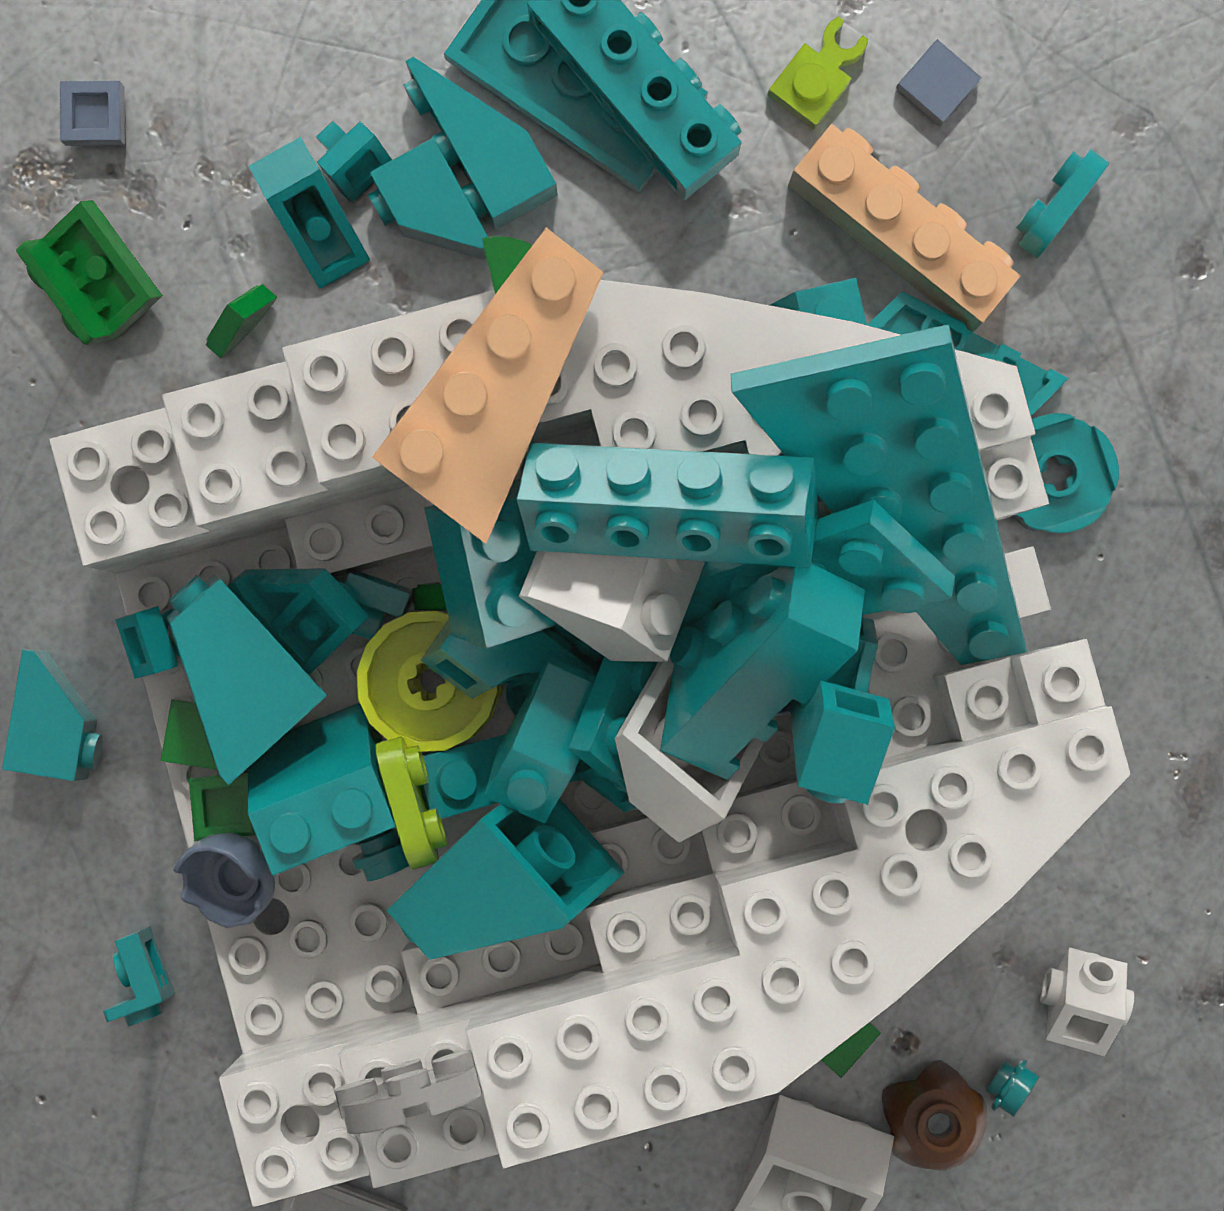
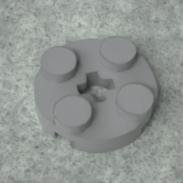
(408, 1092)

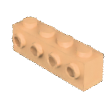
(902, 227)

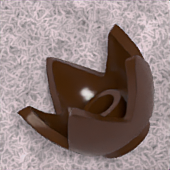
(913, 1103)

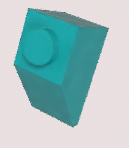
(427, 201)
(309, 212)
(50, 723)
(534, 754)

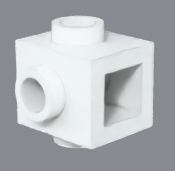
(1090, 989)

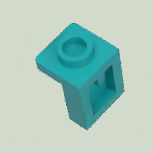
(142, 968)

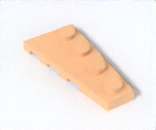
(486, 399)

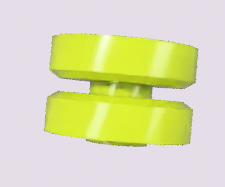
(394, 693)

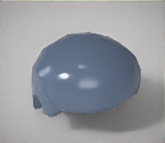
(226, 879)

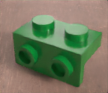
(89, 275)

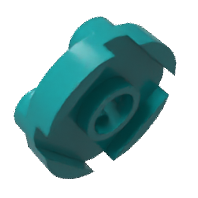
(1092, 478)

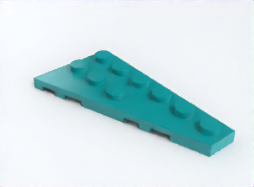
(899, 431)

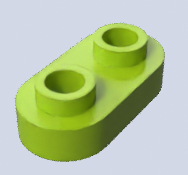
(418, 829)

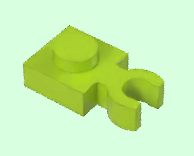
(814, 79)

